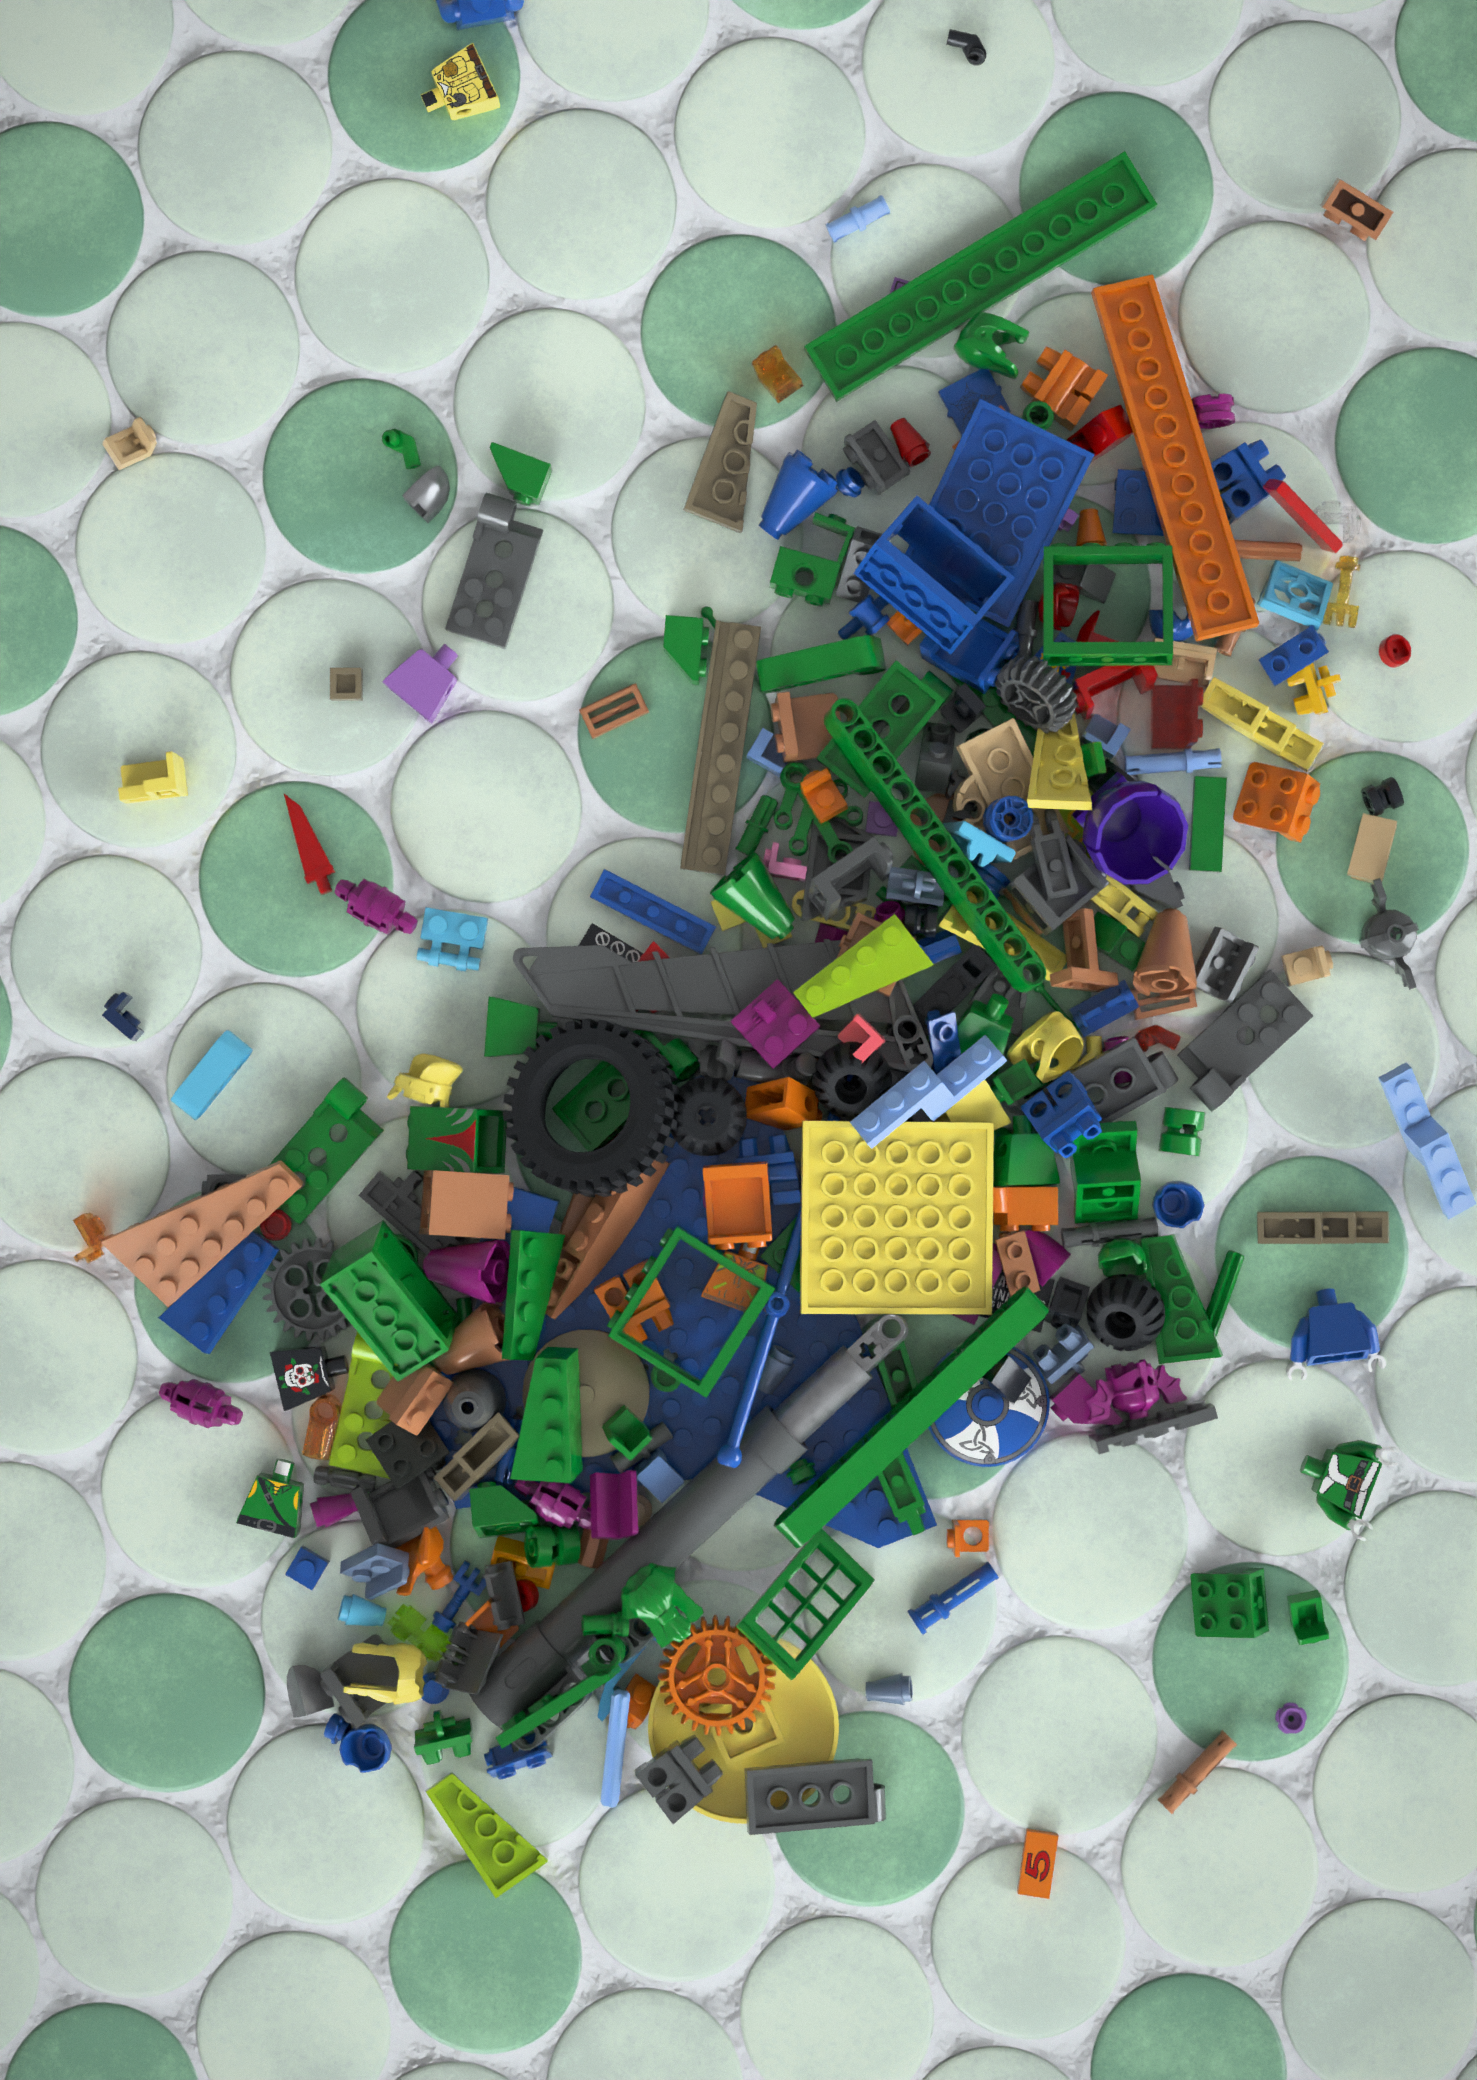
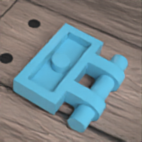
(454, 929)

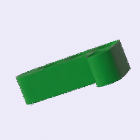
(820, 663)

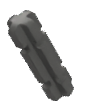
(344, 1479)

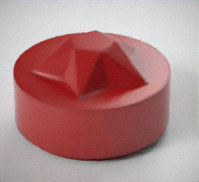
(1394, 650)
(528, 1594)

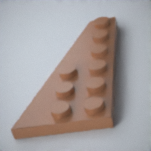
(191, 1238)

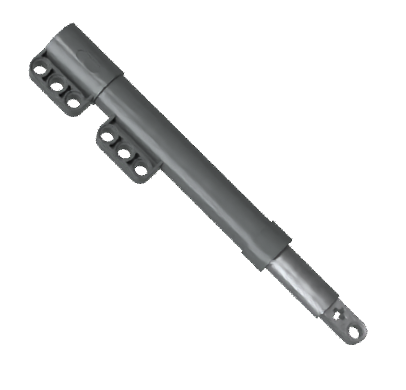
(548, 1651)

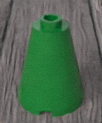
(755, 897)

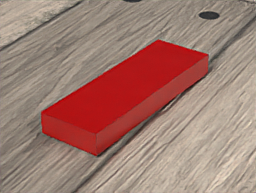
(1303, 515)

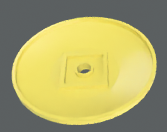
(795, 1728)

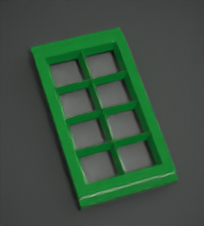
(805, 1603)

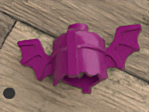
(1133, 1390)

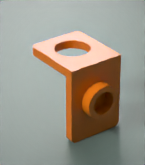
(956, 1540)
(483, 1620)

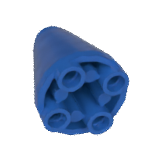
(796, 494)

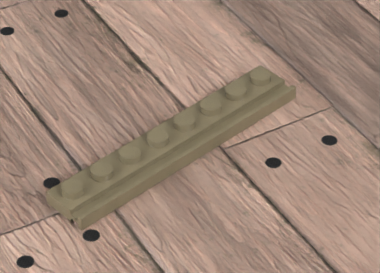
(720, 747)

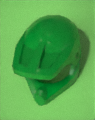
(980, 343)

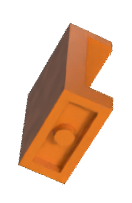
(737, 1204)

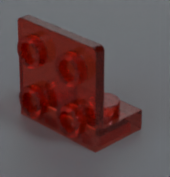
(1176, 715)

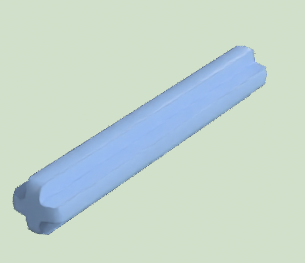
(615, 1748)

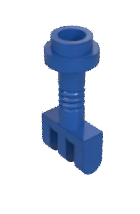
(445, 1619)

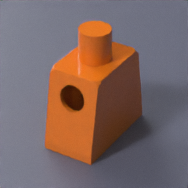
(782, 1104)

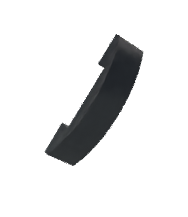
(949, 990)

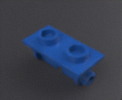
(1294, 655)
(1104, 1008)
(943, 1039)
(506, 1761)

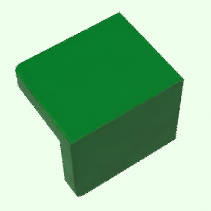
(627, 1432)

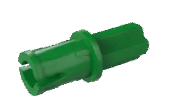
(757, 825)

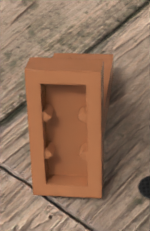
(1082, 956)

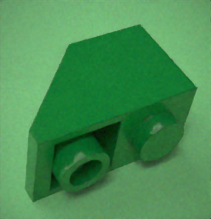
(684, 645)

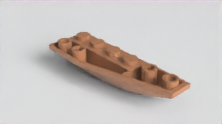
(594, 1233)

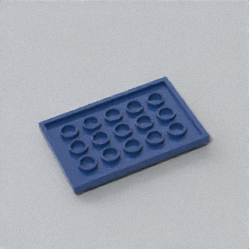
(1007, 496)

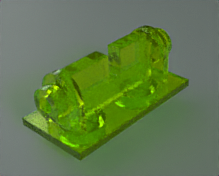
(408, 1628)

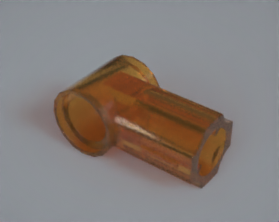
(320, 1429)

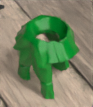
(652, 1598)

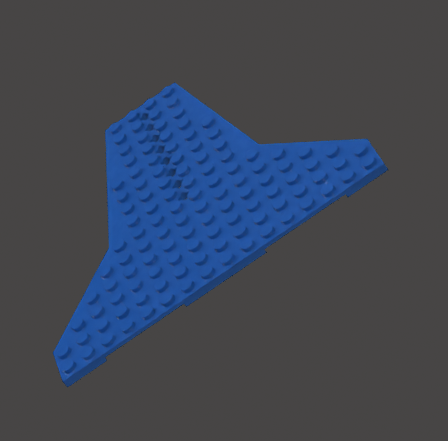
(698, 1333)

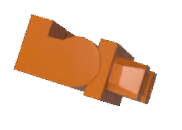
(1067, 387)
(653, 1305)

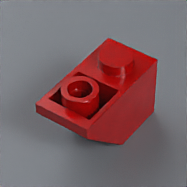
(1103, 432)

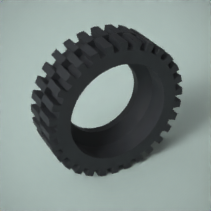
(646, 1125)

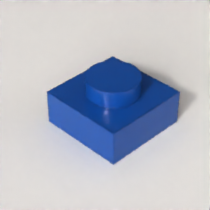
(307, 1567)

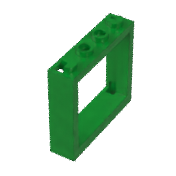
(1108, 652)
(637, 1292)

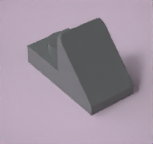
(1092, 579)

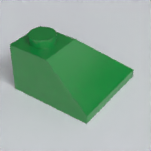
(499, 1512)

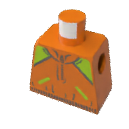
(728, 1287)

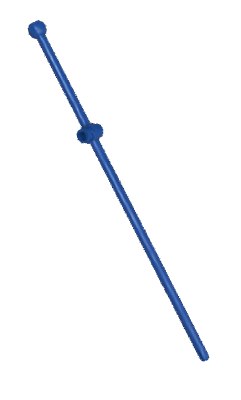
(730, 1454)

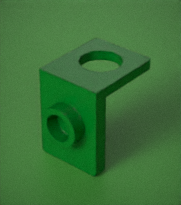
(837, 525)

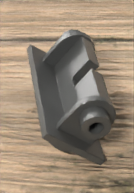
(505, 1595)

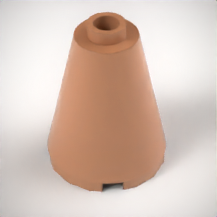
(1167, 958)
(475, 1341)

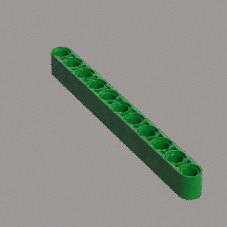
(933, 829)
(911, 1417)

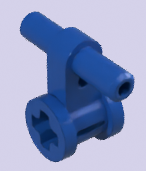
(866, 614)

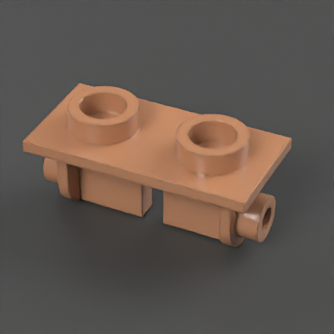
(1017, 1261)

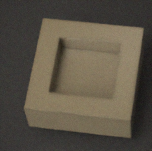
(346, 684)

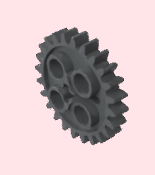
(285, 1293)

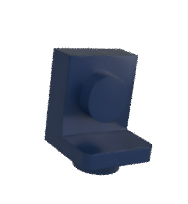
(126, 1022)

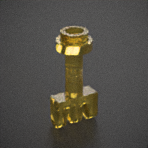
(1341, 607)

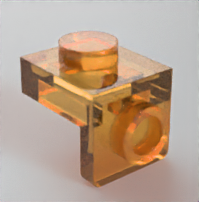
(776, 374)
(92, 1231)

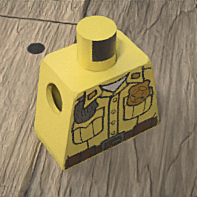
(461, 86)

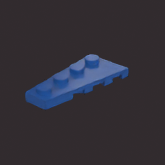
(216, 1298)

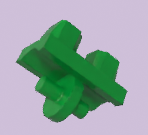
(443, 1734)

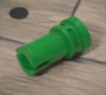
(605, 1624)

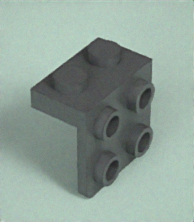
(359, 1669)

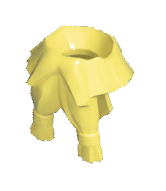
(410, 1680)

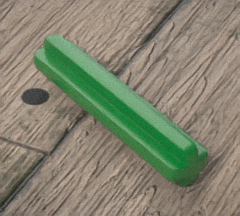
(1224, 1289)

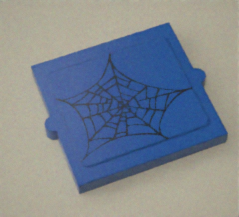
(965, 394)

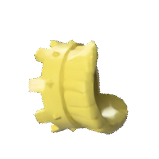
(427, 1080)

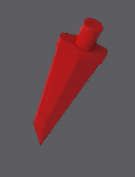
(313, 858)

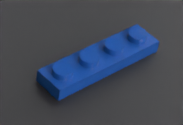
(652, 911)

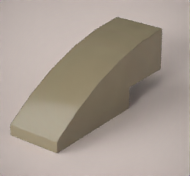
(477, 1457)

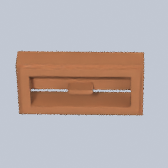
(620, 721)
(1140, 1015)

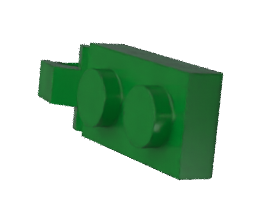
(903, 1493)

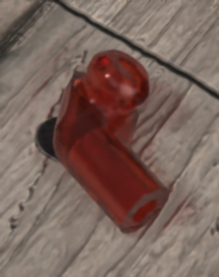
(1156, 1034)

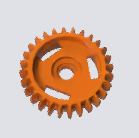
(693, 1687)

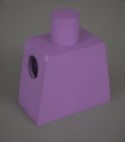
(424, 681)

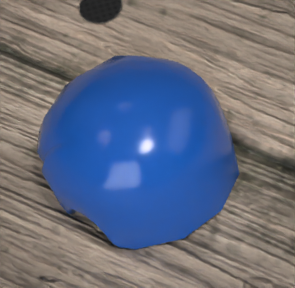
(1181, 628)
(1178, 1204)
(366, 1748)

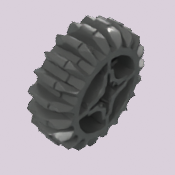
(1036, 693)

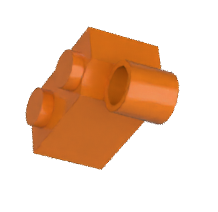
(1025, 1206)

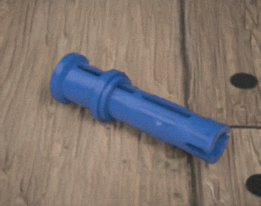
(941, 1611)

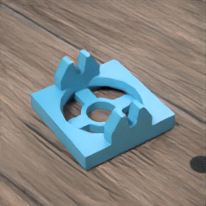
(1299, 579)
(978, 843)

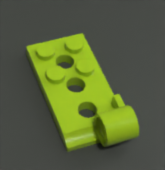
(353, 1417)

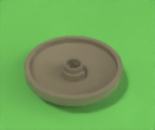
(607, 1379)

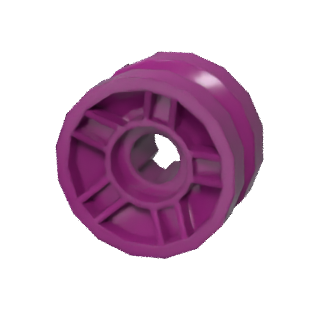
(1214, 410)

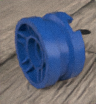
(1011, 806)
(991, 876)

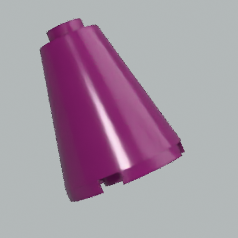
(472, 1269)

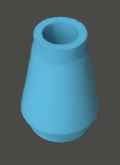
(361, 1612)

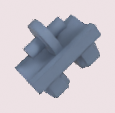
(914, 887)
(1065, 1355)

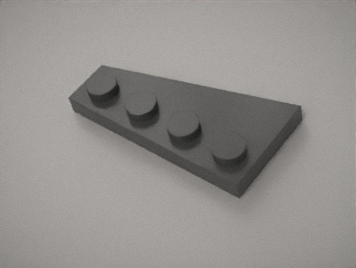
(1196, 1413)

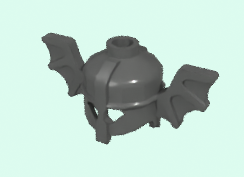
(1377, 937)

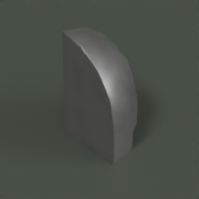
(429, 493)
(306, 1692)

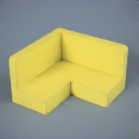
(153, 780)

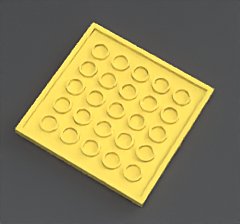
(897, 1221)

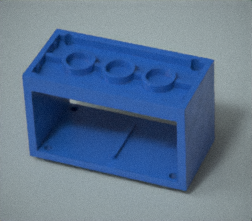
(916, 592)

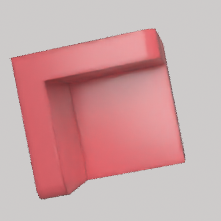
(862, 1032)

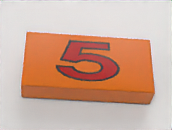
(1037, 1863)

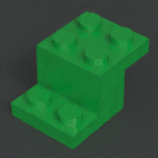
(1106, 1174)

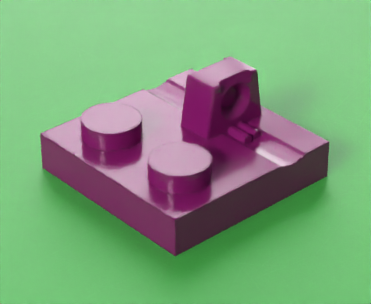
(775, 1024)

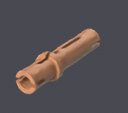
(1197, 1772)

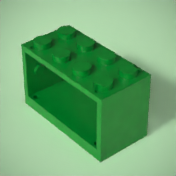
(390, 1300)

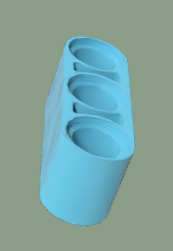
(211, 1074)

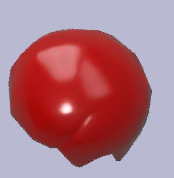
(1064, 604)

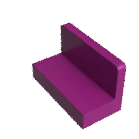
(614, 1505)

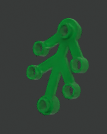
(807, 815)

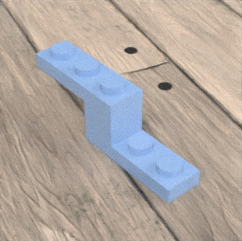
(928, 1091)
(1427, 1140)

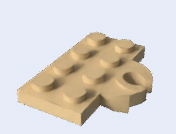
(998, 768)

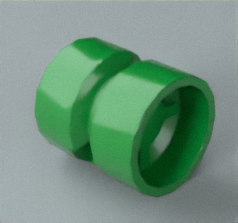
(1182, 1143)
(550, 1545)

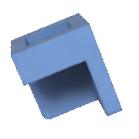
(1105, 732)
(765, 753)
(658, 1475)

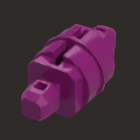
(376, 906)
(198, 1408)
(556, 1502)

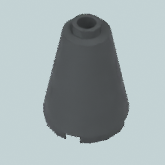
(482, 1391)

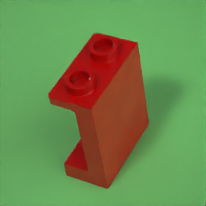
(1109, 677)

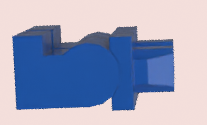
(1246, 478)
(1066, 1120)
(781, 1167)

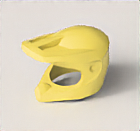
(1047, 1039)

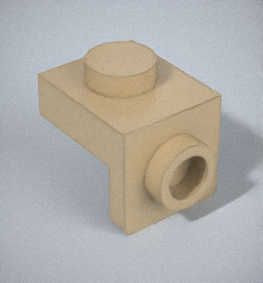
(131, 444)

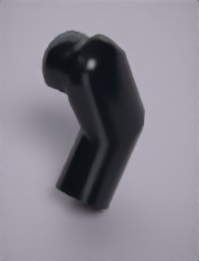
(969, 44)

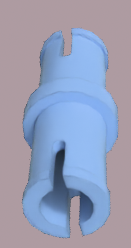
(857, 218)

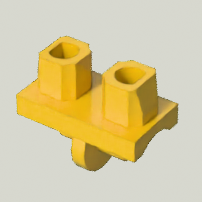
(1314, 700)

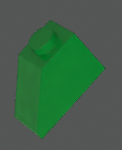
(522, 474)

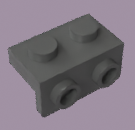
(876, 457)
(1224, 964)

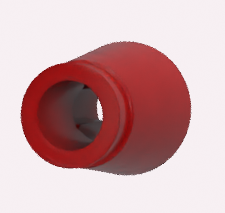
(910, 443)

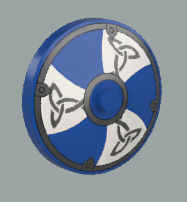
(989, 1429)

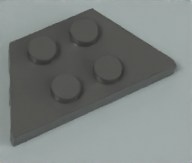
(818, 861)

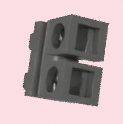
(685, 1780)

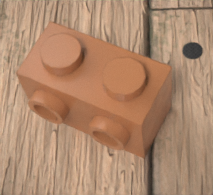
(1355, 208)

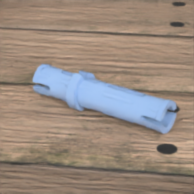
(1177, 761)

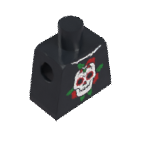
(305, 1373)

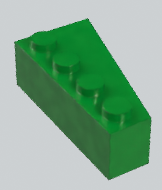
(551, 1424)

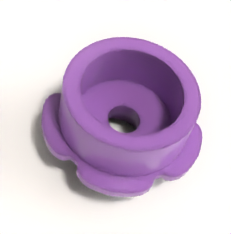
(1291, 1726)

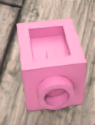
(788, 869)

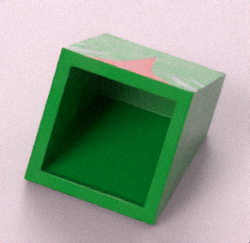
(456, 1140)

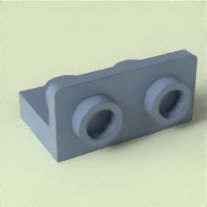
(378, 1566)

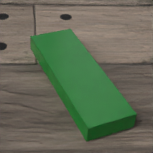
(1207, 824)

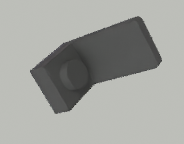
(850, 585)

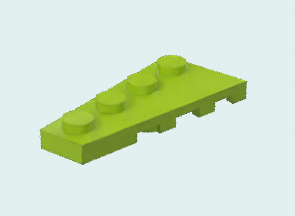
(871, 964)
(488, 1840)

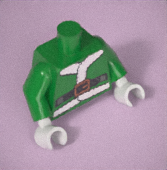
(1347, 1480)

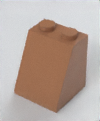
(465, 1204)

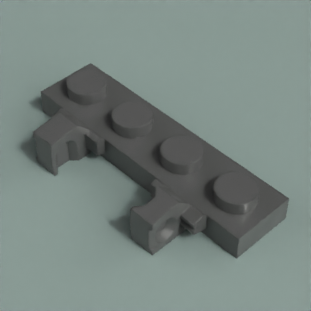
(398, 1206)

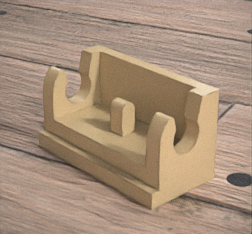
(1188, 663)
(1372, 848)

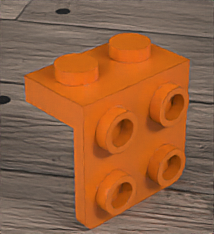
(1277, 800)

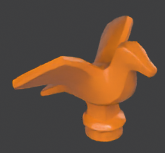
(425, 1557)

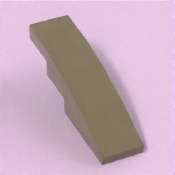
(1323, 1227)

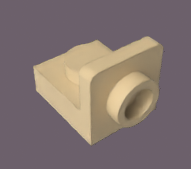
(1307, 965)

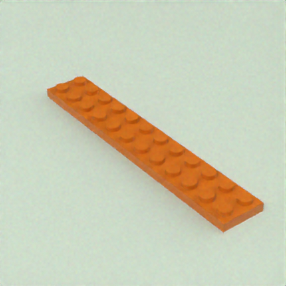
(1175, 458)

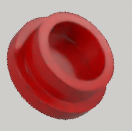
(276, 1226)

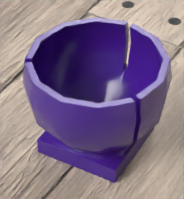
(1130, 827)

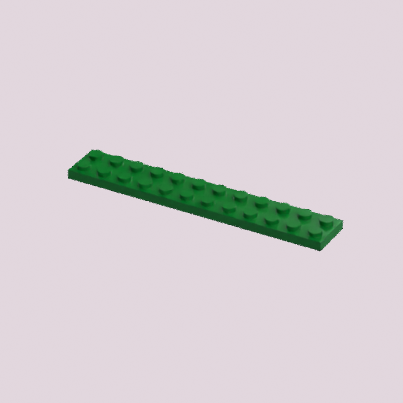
(980, 276)

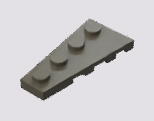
(723, 472)

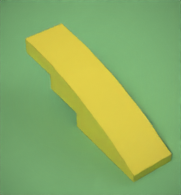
(1260, 724)

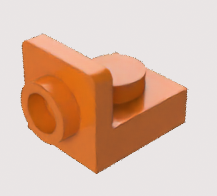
(822, 795)

